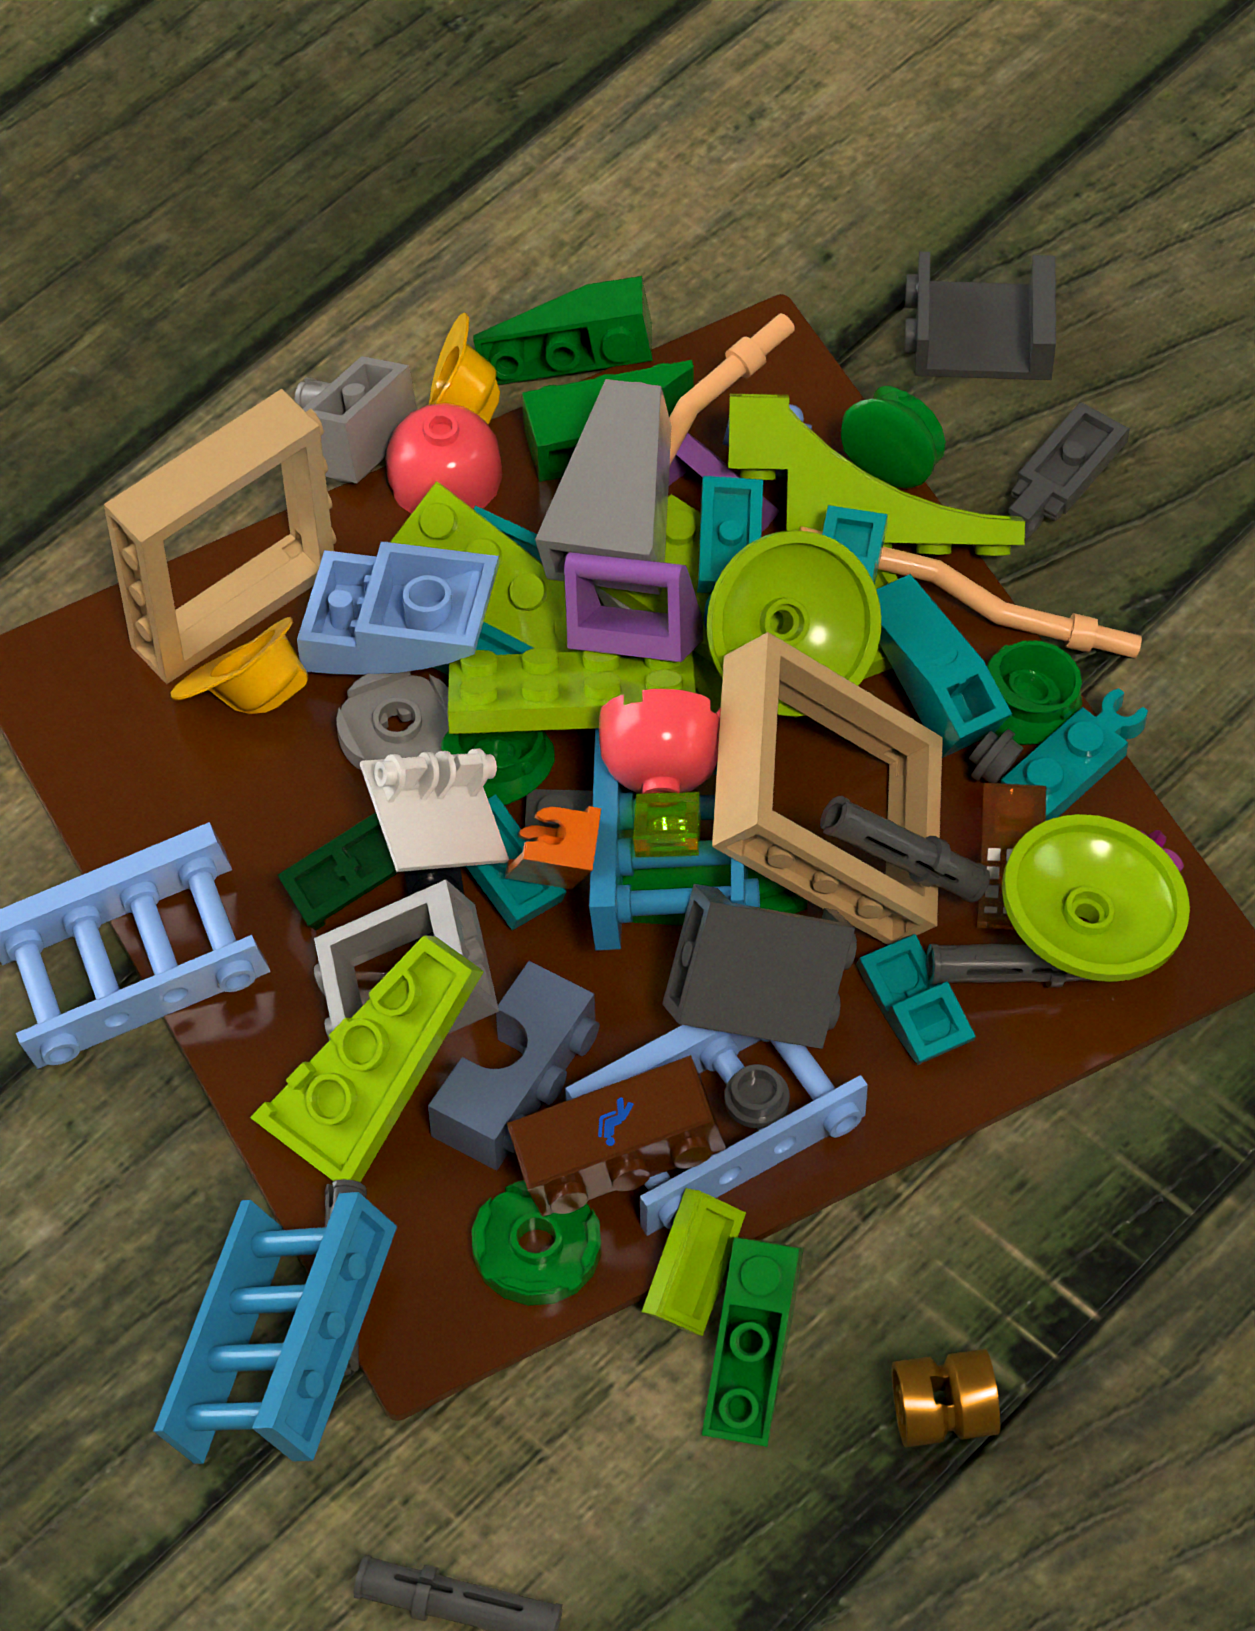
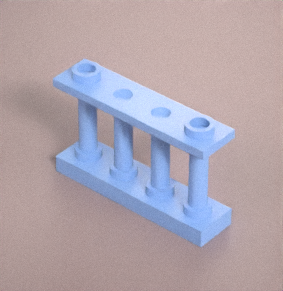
(104, 894)
(830, 1113)

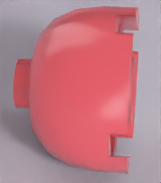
(447, 447)
(661, 742)

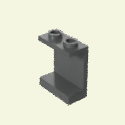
(983, 326)
(759, 970)

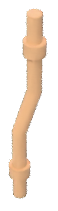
(741, 361)
(1077, 632)

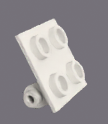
(436, 809)

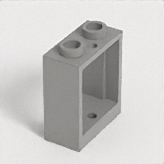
(433, 909)

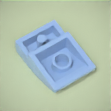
(395, 609)

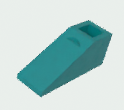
(938, 667)

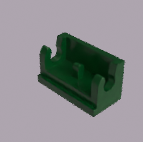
(339, 872)

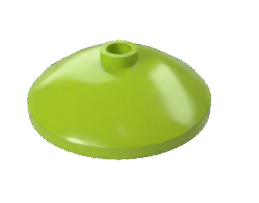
(818, 588)
(1104, 875)

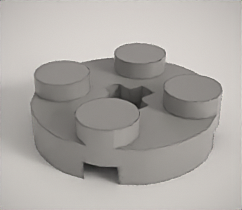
(374, 699)

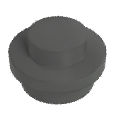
(995, 756)
(757, 1096)

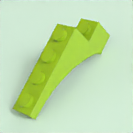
(772, 437)

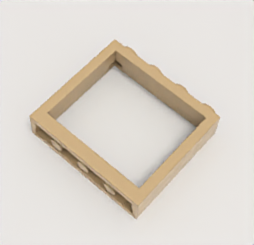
(188, 488)
(755, 835)

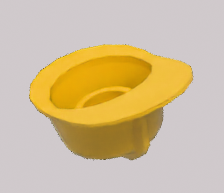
(464, 375)
(251, 676)

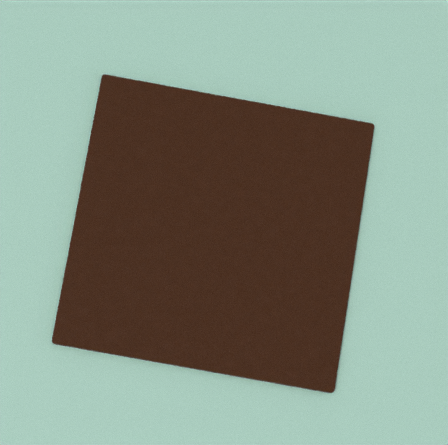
(135, 768)

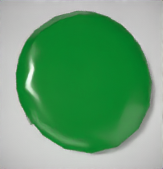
(893, 437)
(1039, 688)
(520, 758)

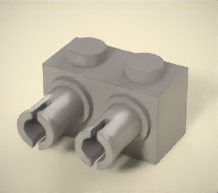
(358, 414)

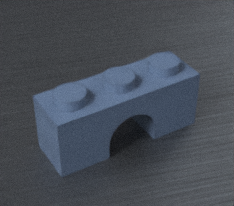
(549, 1025)

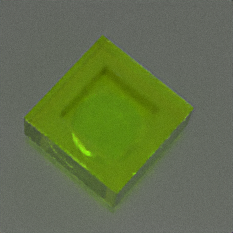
(667, 824)

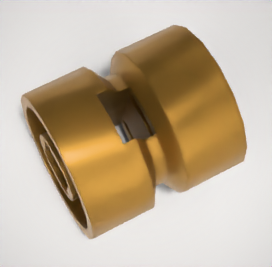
(968, 1392)

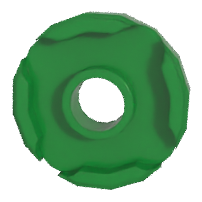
(527, 1275)

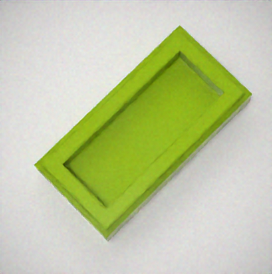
(693, 1262)

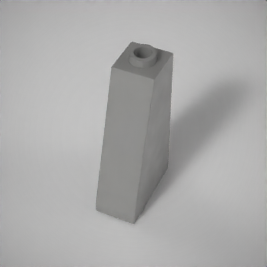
(614, 485)

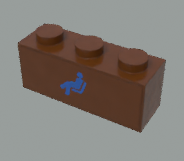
(616, 1137)

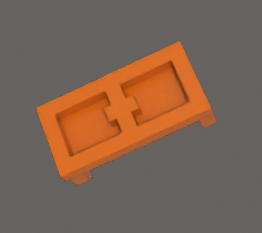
(558, 855)

